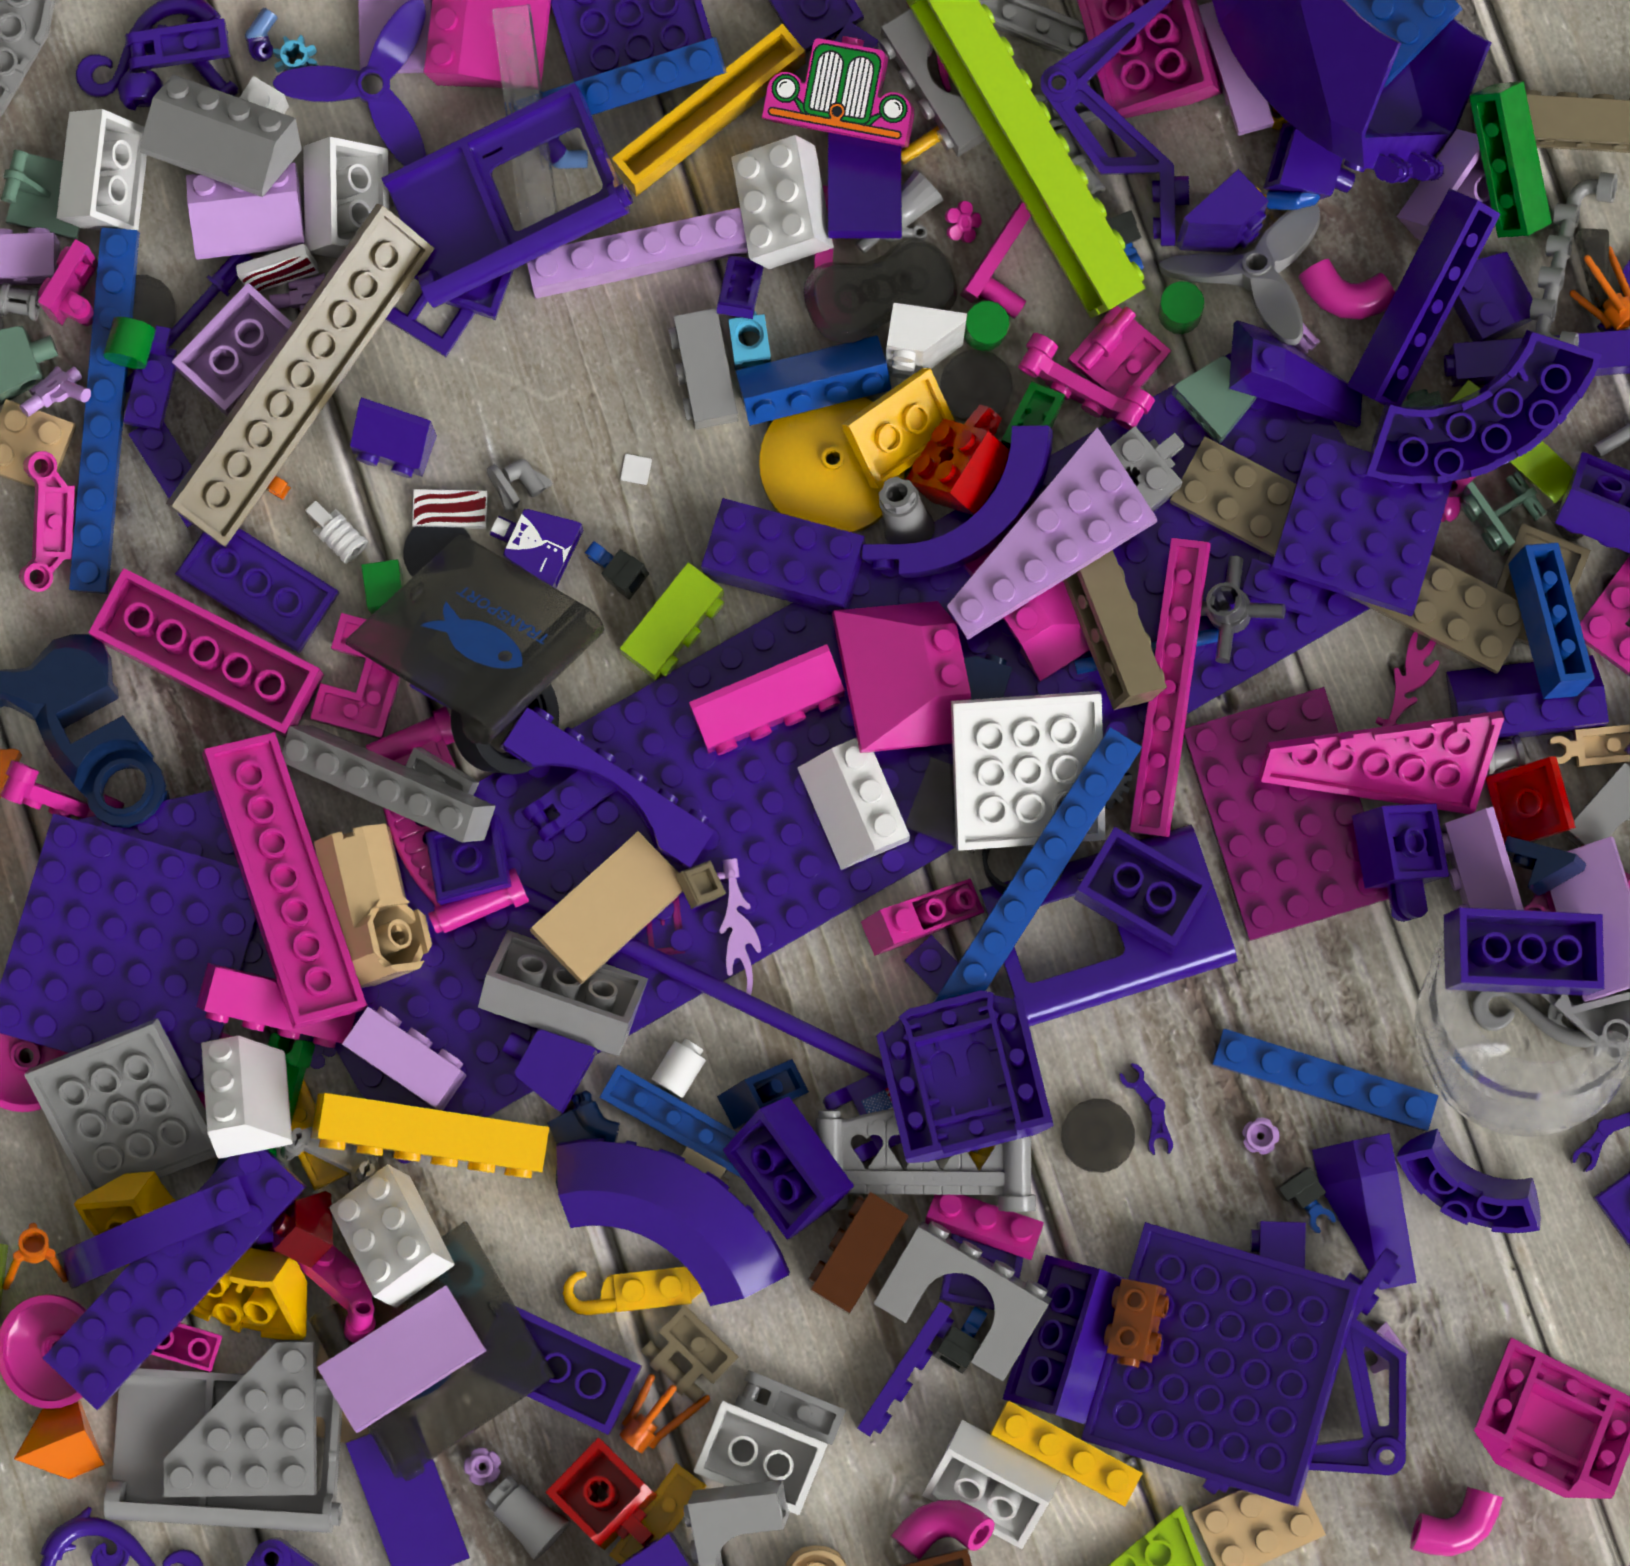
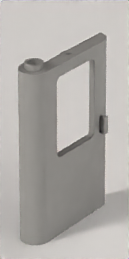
(155, 1415)

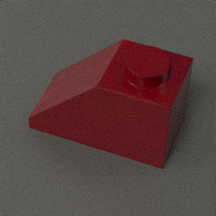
(305, 1229)

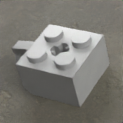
(1150, 465)

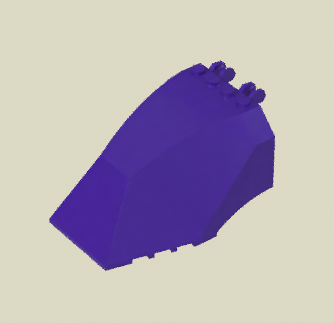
(1329, 74)

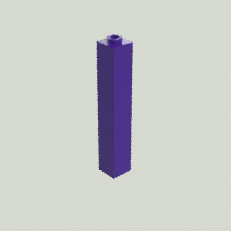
(1486, 359)

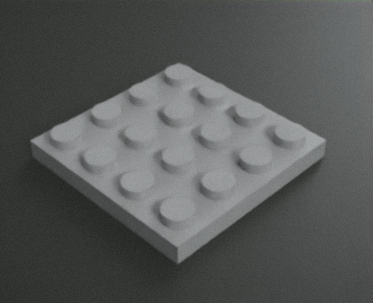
(123, 1107)

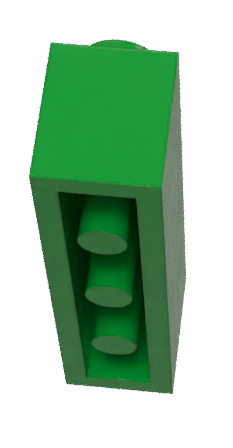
(1510, 159)

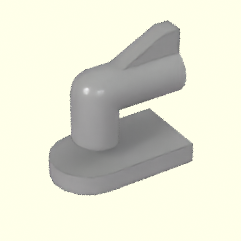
(531, 479)

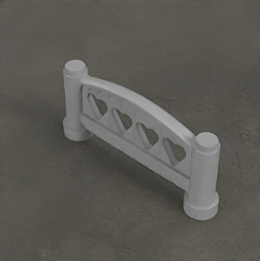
(1003, 1174)

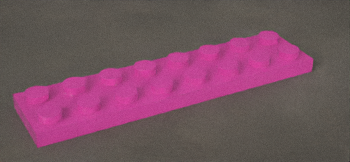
(284, 880)

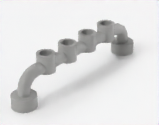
(1560, 249)

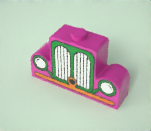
(842, 95)

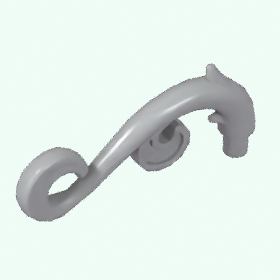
(1548, 1024)

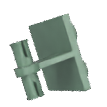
(34, 192)
(1478, 509)

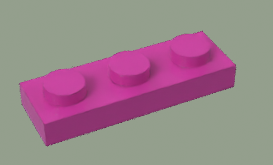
(986, 1224)

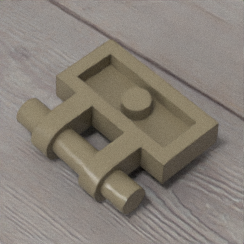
(698, 1345)

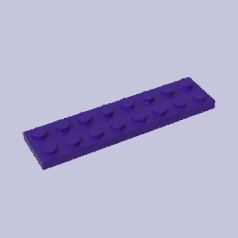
(167, 1285)

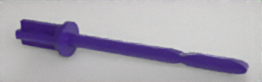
(221, 281)

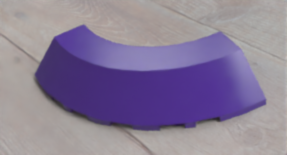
(1490, 424)
(675, 1208)

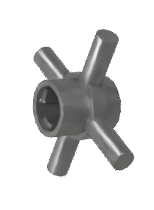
(1228, 622)

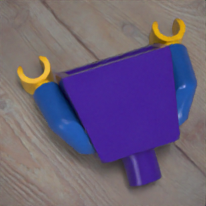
(1302, 171)

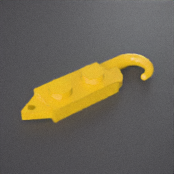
(635, 1291)

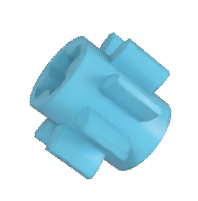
(290, 50)

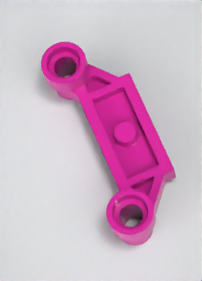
(1094, 399)
(51, 521)
(23, 789)
(347, 1286)

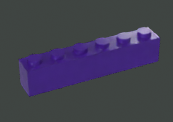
(1424, 299)

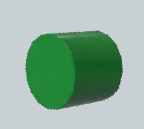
(1181, 307)
(986, 326)
(129, 342)

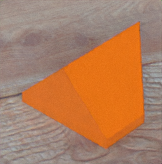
(61, 1443)

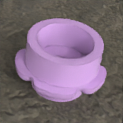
(1264, 1126)
(479, 1456)

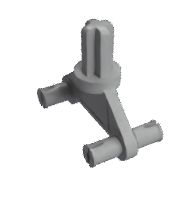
(346, 1159)

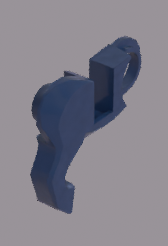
(63, 687)

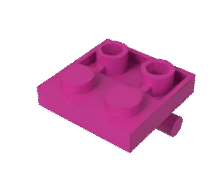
(62, 292)
(1119, 353)

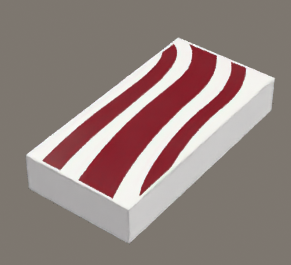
(278, 268)
(450, 508)

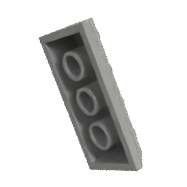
(219, 135)
(540, 992)

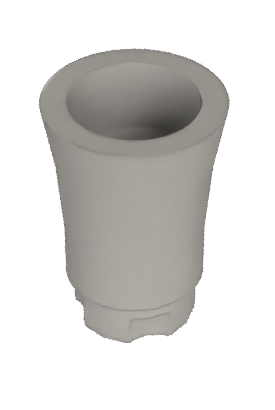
(904, 513)
(526, 1517)

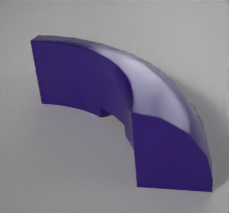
(1467, 1193)

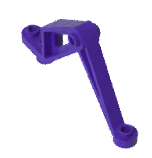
(1076, 71)
(1363, 1453)

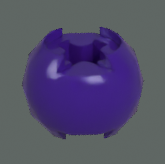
(138, 88)

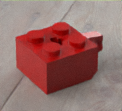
(961, 462)
(626, 1499)

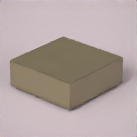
(700, 884)

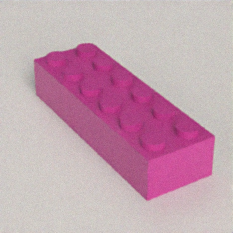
(206, 653)

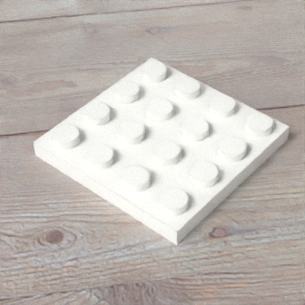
(1018, 764)

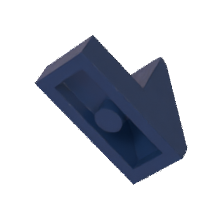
(1548, 864)

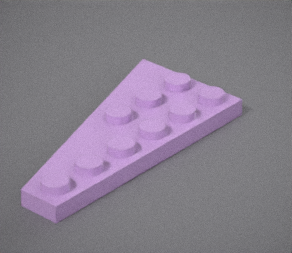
(1069, 526)

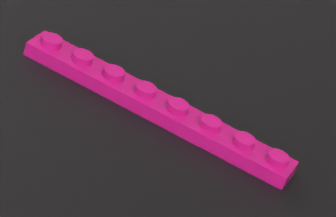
(1168, 710)

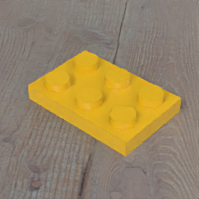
(896, 427)

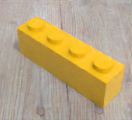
(1066, 1453)

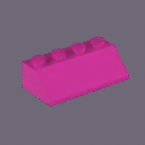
(767, 700)

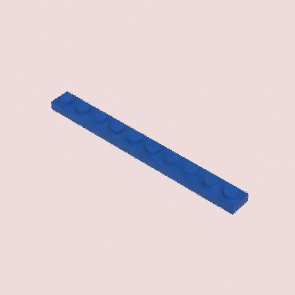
(103, 416)
(1042, 866)

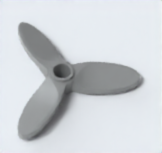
(1259, 271)

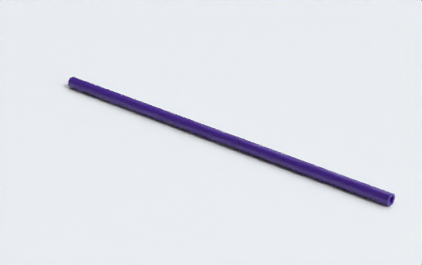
(734, 997)

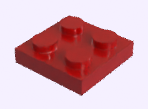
(1531, 801)

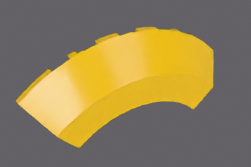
(258, 1293)

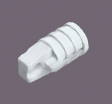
(337, 532)

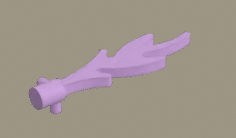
(742, 930)

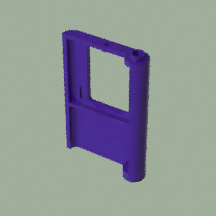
(459, 210)
(1142, 965)

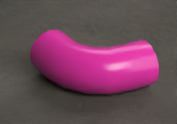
(1346, 298)
(943, 1520)
(1459, 1532)

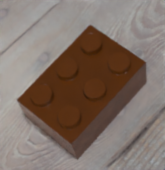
(857, 1251)

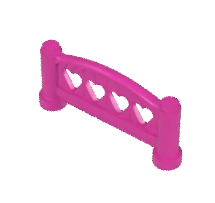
(434, 736)

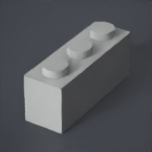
(703, 369)

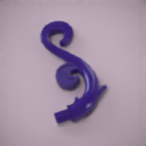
(196, 10)
(127, 1545)

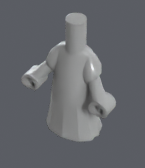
(917, 198)

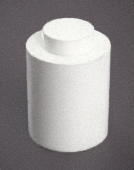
(679, 1067)

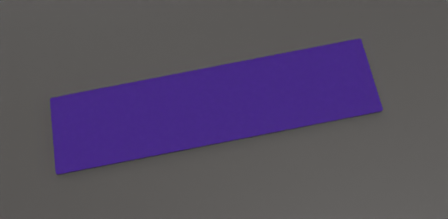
(757, 791)

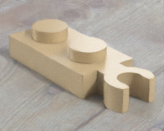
(1595, 746)

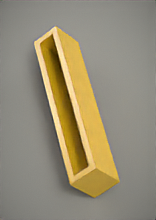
(707, 111)

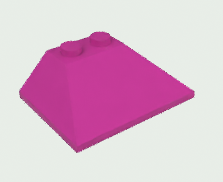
(1044, 628)
(901, 673)
(1555, 1425)

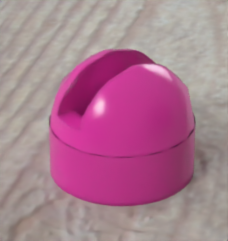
(1451, 509)

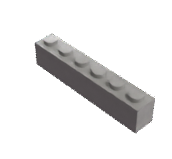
(387, 783)

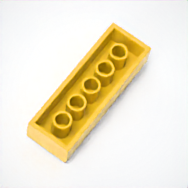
(429, 1132)

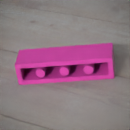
(260, 1003)

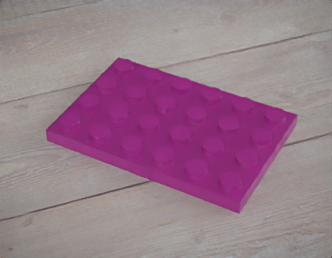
(1282, 846)

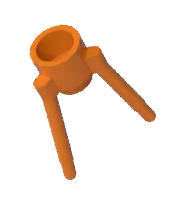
(1616, 307)
(33, 1248)
(640, 1430)

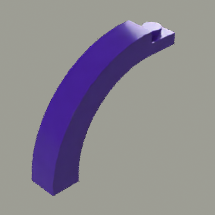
(988, 527)
(154, 1231)

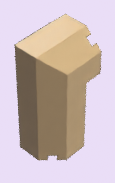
(371, 904)

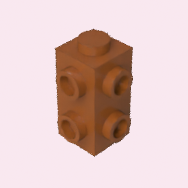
(1136, 1322)

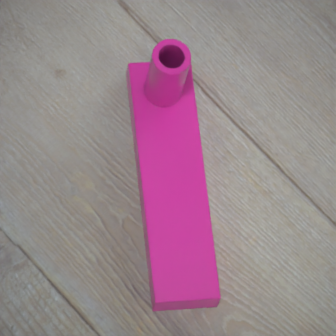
(981, 281)

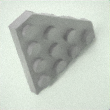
(256, 1436)

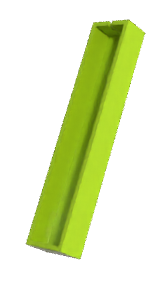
(1030, 151)

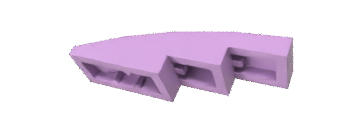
(1246, 103)

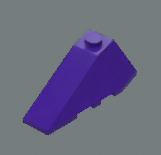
(1289, 377)

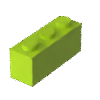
(673, 622)

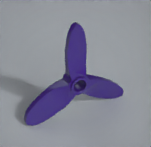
(342, 84)

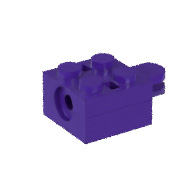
(1401, 851)

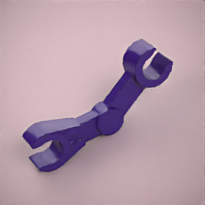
(1156, 1107)
(1593, 1145)

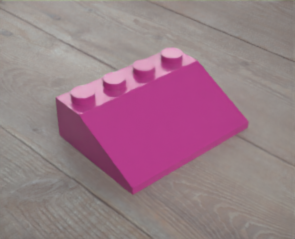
(464, 42)
(1162, 65)

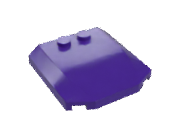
(963, 1076)

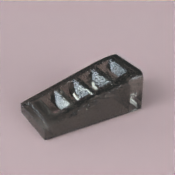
(1596, 244)

